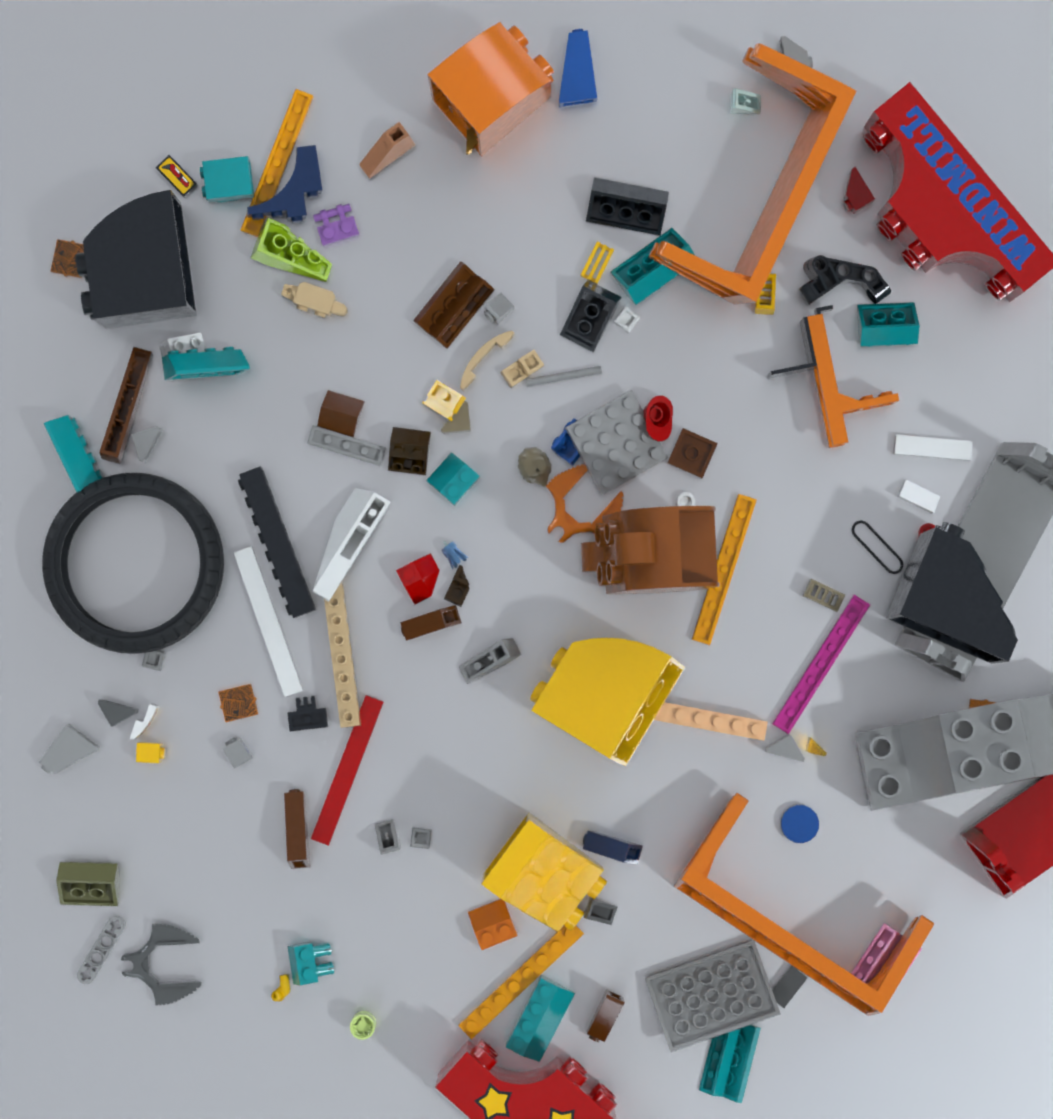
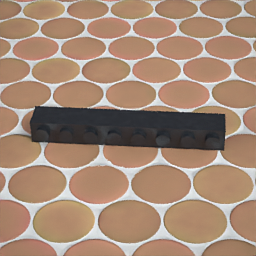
(277, 542)

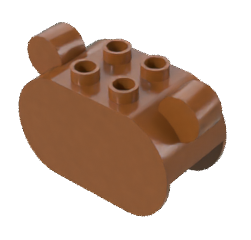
(654, 550)

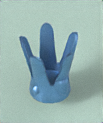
(453, 554)

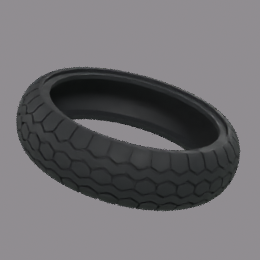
(56, 563)

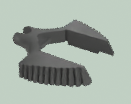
(166, 991)

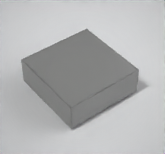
(154, 660)
(420, 838)

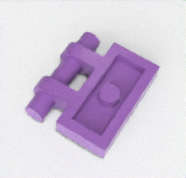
(338, 230)

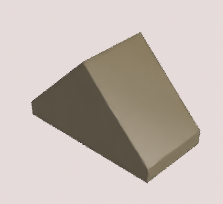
(460, 421)

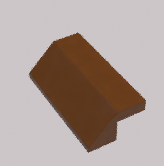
(453, 304)

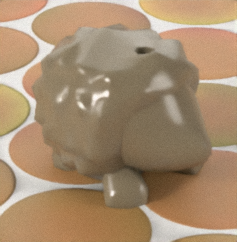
(534, 466)

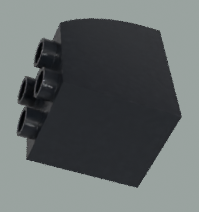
(138, 264)

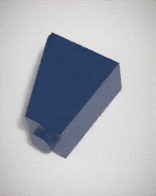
(612, 847)

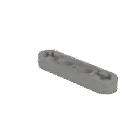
(102, 950)

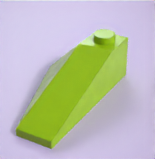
(285, 251)

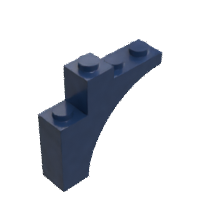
(290, 200)

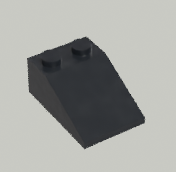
(590, 315)

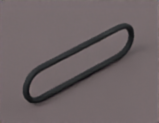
(869, 550)

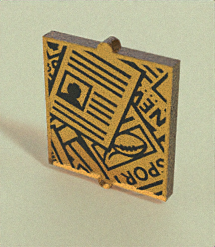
(65, 258)
(238, 703)

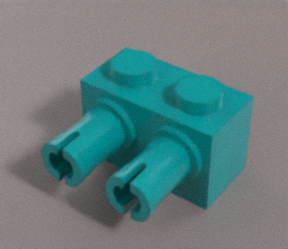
(303, 964)

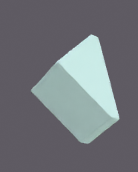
(745, 102)

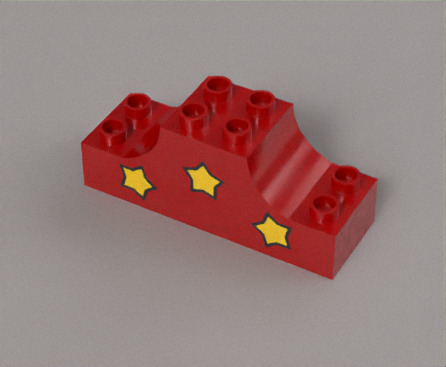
(550, 1092)

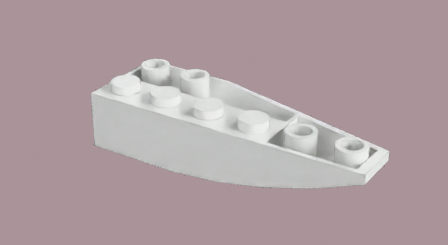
(348, 537)

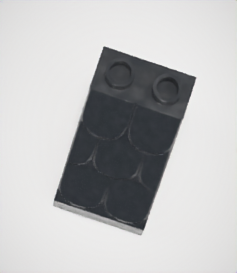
(952, 597)

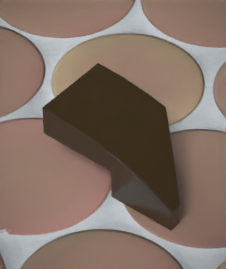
(458, 588)

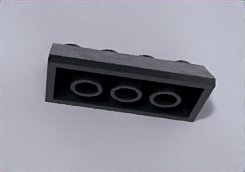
(627, 206)

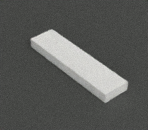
(933, 447)

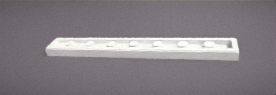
(268, 621)

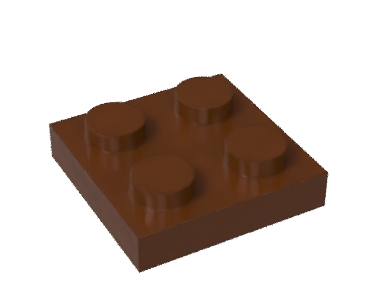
(692, 453)

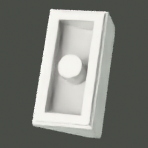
(919, 496)

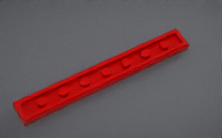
(347, 771)

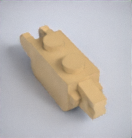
(315, 299)

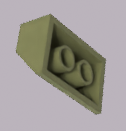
(88, 884)

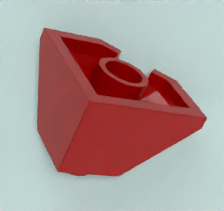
(419, 578)

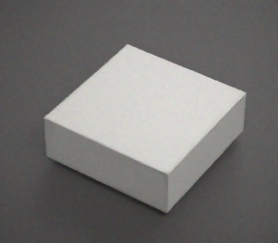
(627, 319)

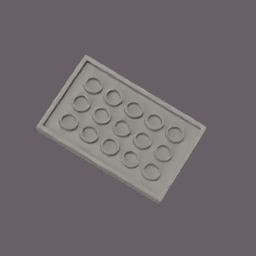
(712, 996)

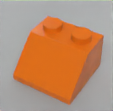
(492, 924)

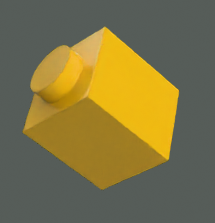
(150, 752)

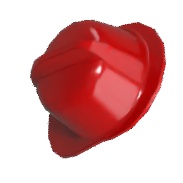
(658, 418)

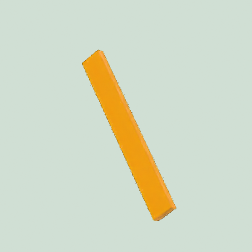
(279, 157)
(725, 567)

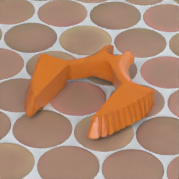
(559, 489)

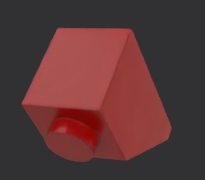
(857, 192)

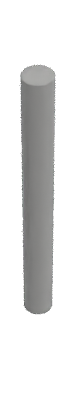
(563, 376)

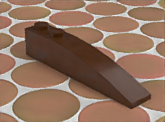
(125, 406)

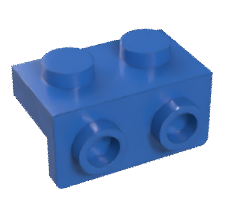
(564, 447)

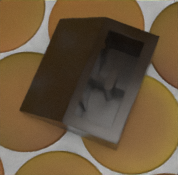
(409, 451)

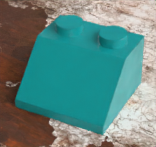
(453, 478)

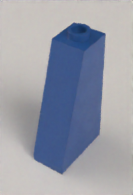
(578, 74)

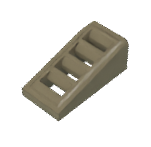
(807, 594)

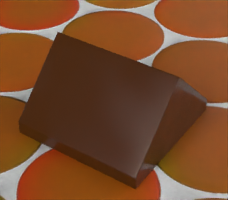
(340, 413)

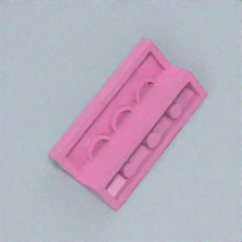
(877, 954)

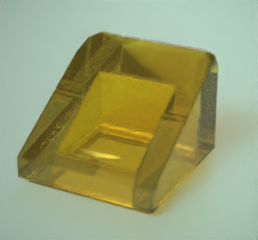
(813, 747)

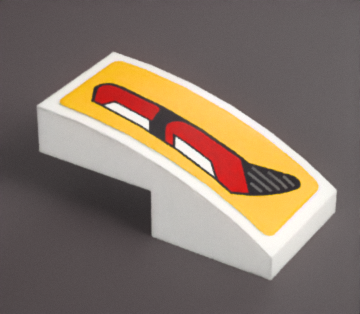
(141, 726)

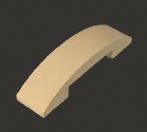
(501, 340)

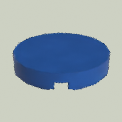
(799, 823)

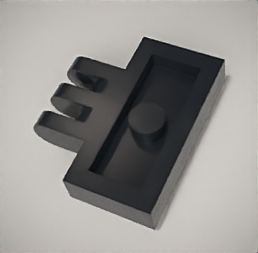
(307, 716)

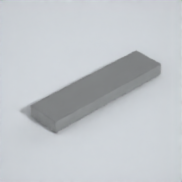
(346, 445)

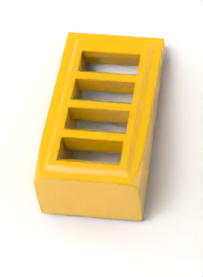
(768, 305)

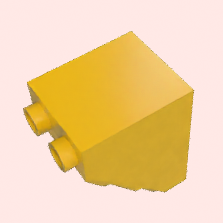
(543, 875)

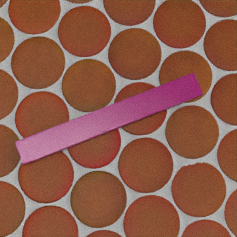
(821, 664)

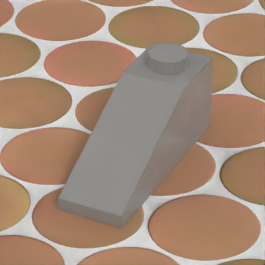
(490, 660)

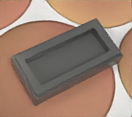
(788, 986)

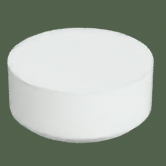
(685, 499)

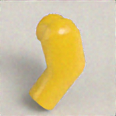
(283, 990)

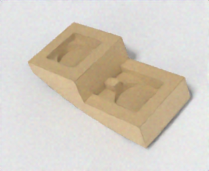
(522, 368)

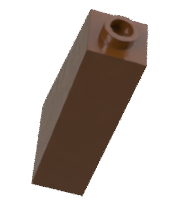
(296, 829)

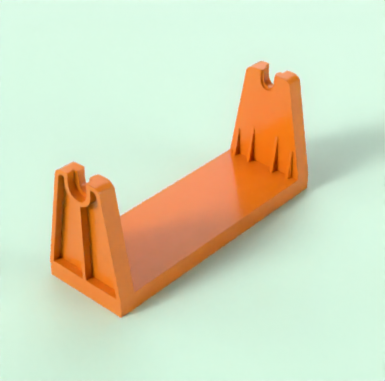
(828, 106)
(867, 998)

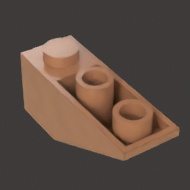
(387, 149)

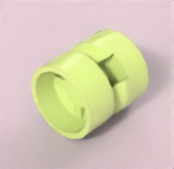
(363, 1025)

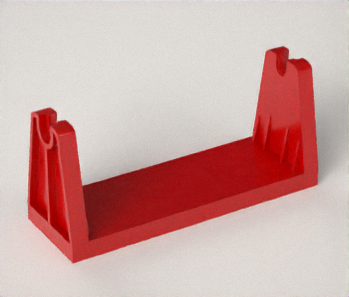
(1016, 837)

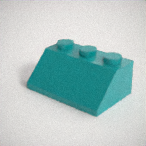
(887, 324)

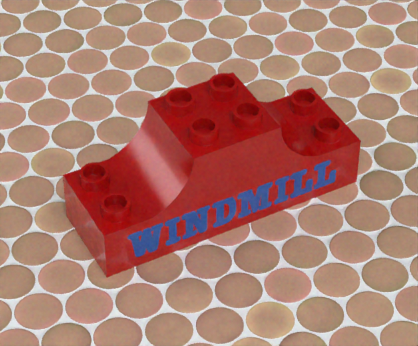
(947, 204)

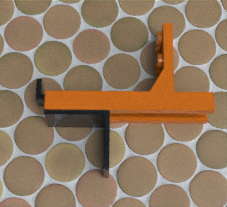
(819, 360)

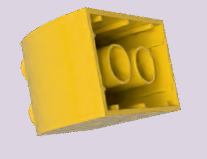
(607, 693)

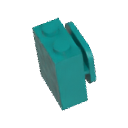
(227, 179)

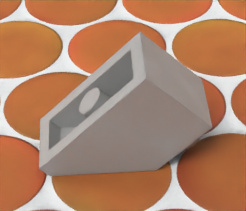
(795, 51)

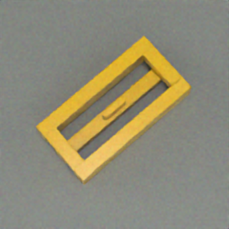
(604, 248)

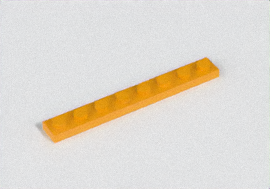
(519, 980)

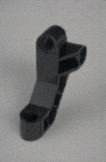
(827, 277)

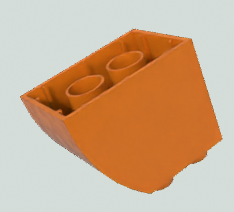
(491, 85)

